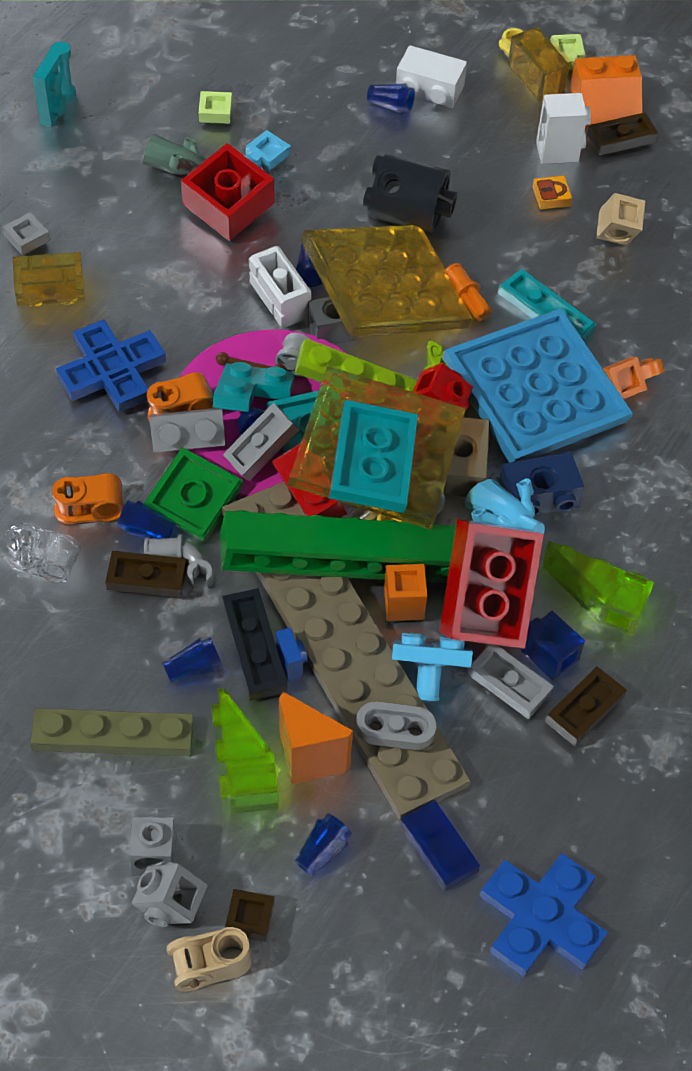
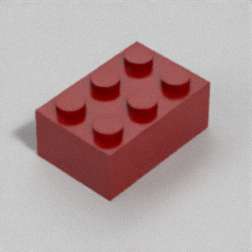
(491, 583)

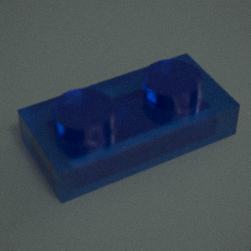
(440, 845)

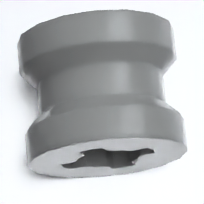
(289, 354)

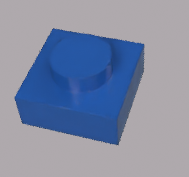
(291, 654)

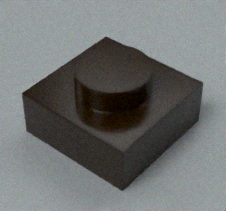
(251, 913)

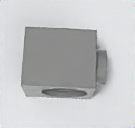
(151, 843)

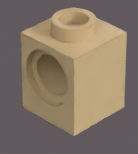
(620, 219)

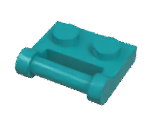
(53, 84)

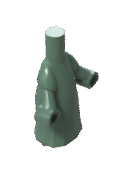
(172, 156)

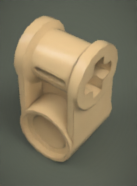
(206, 958)

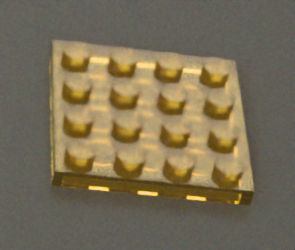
(385, 280)
(433, 447)

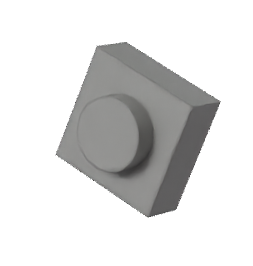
(26, 233)

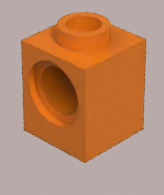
(405, 592)

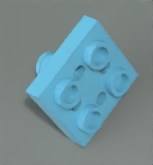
(431, 658)

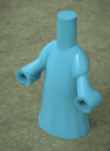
(495, 505)

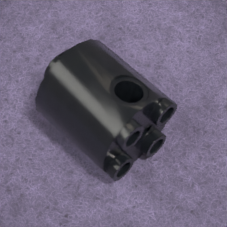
(420, 198)

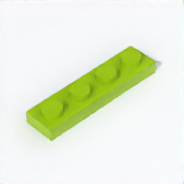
(315, 358)

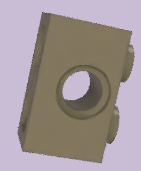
(469, 458)

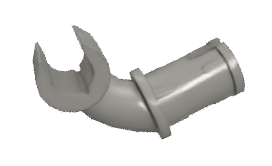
(181, 548)

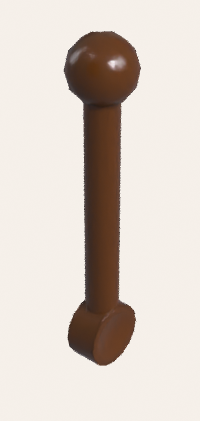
(223, 358)

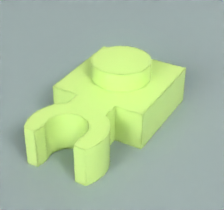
(569, 47)

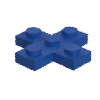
(111, 365)
(543, 914)

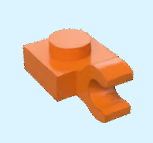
(630, 374)

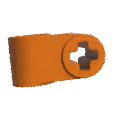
(180, 395)
(91, 498)

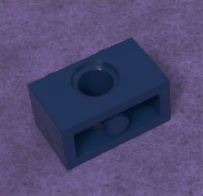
(553, 473)

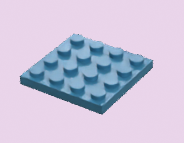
(538, 386)

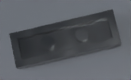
(254, 644)

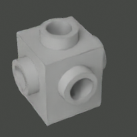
(169, 894)

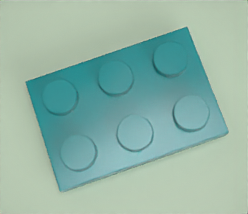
(374, 456)

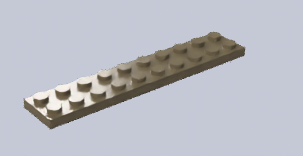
(356, 669)

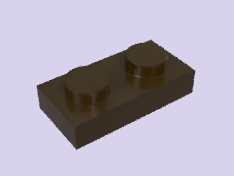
(622, 133)
(146, 574)
(585, 706)

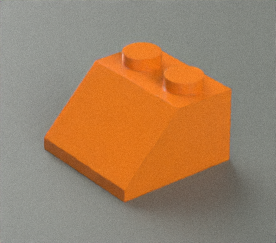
(608, 86)

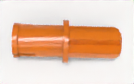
(469, 291)

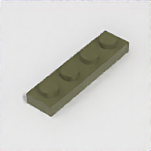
(112, 732)

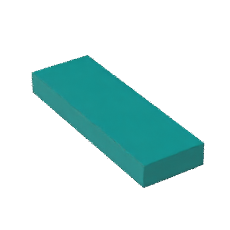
(537, 299)

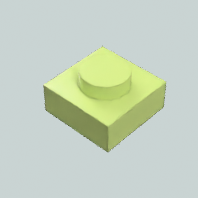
(215, 107)

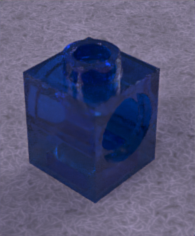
(557, 658)

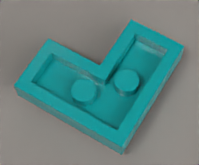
(242, 382)

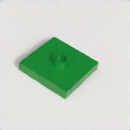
(194, 494)

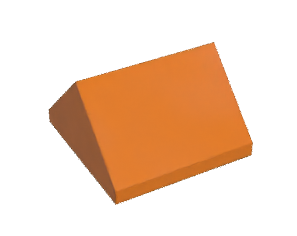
(312, 741)

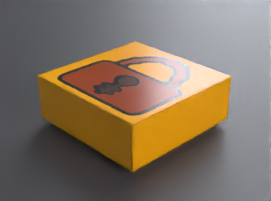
(552, 192)

